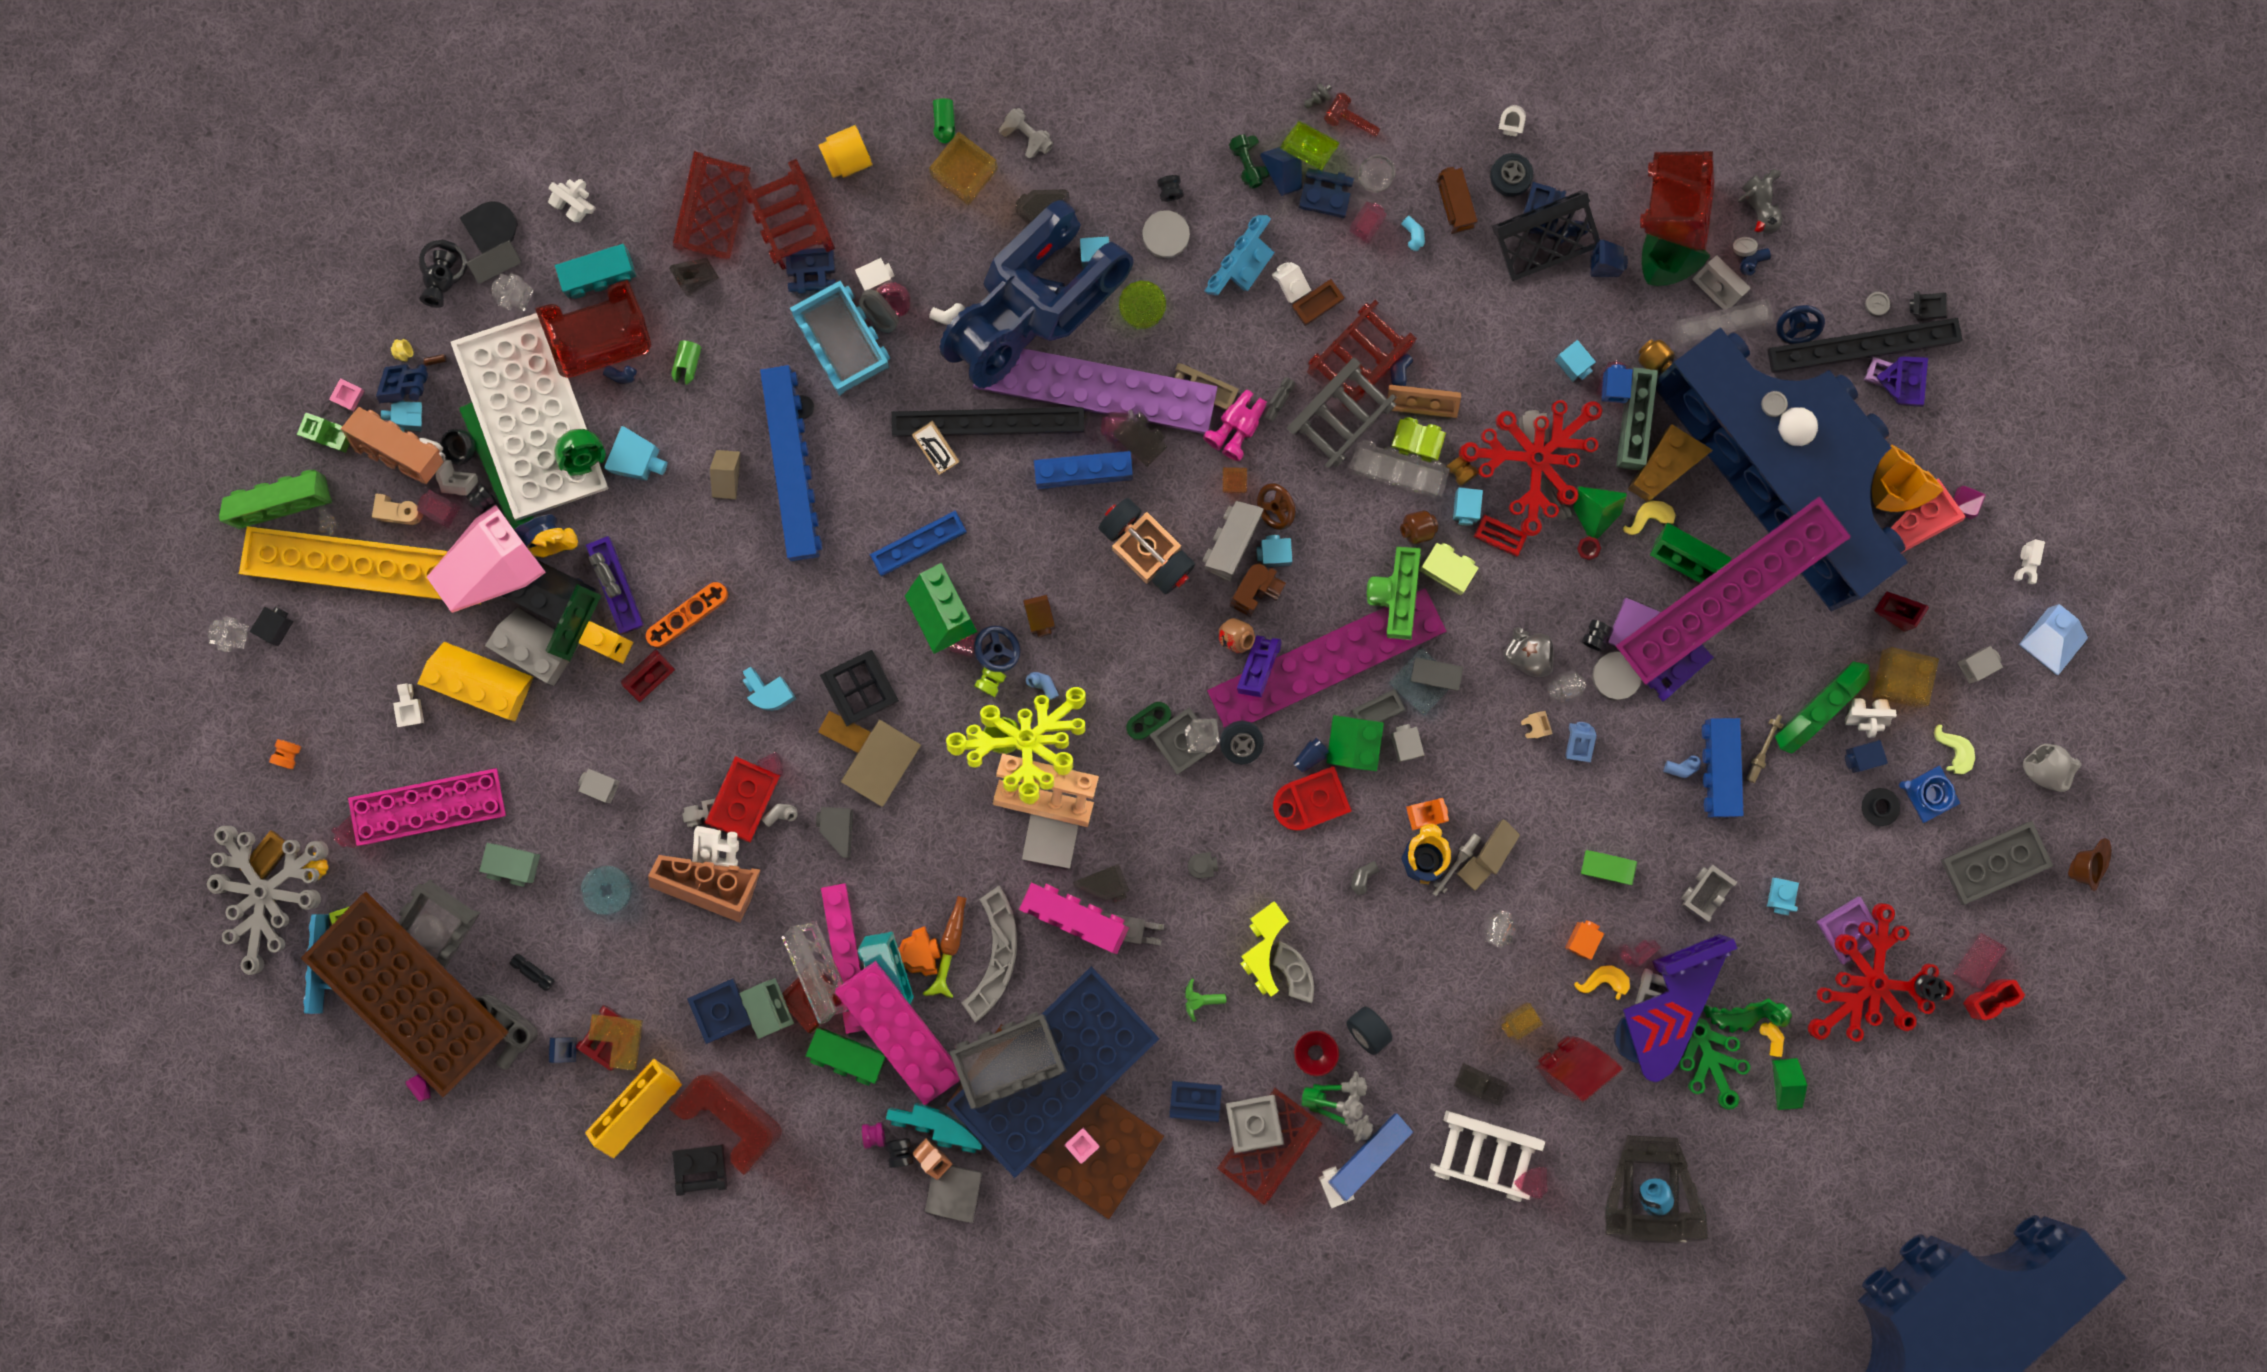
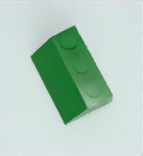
(939, 609)

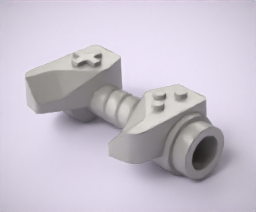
(1038, 140)

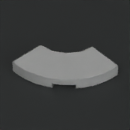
(1296, 971)

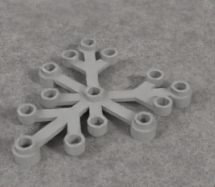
(257, 921)

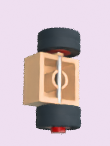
(1146, 546)

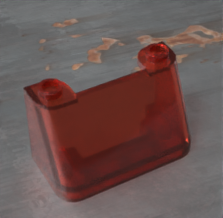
(1680, 198)
(596, 333)

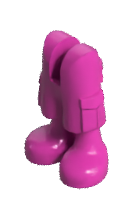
(1238, 418)

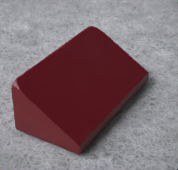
(647, 675)

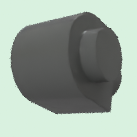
(1202, 865)

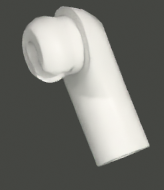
(946, 316)

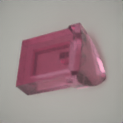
(1533, 1182)

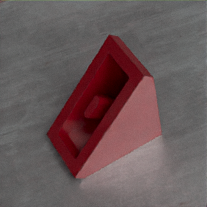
(1901, 611)

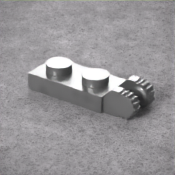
(1136, 929)

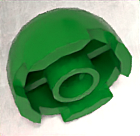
(578, 451)

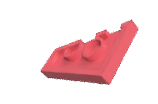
(1928, 520)

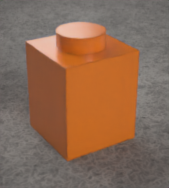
(1585, 939)

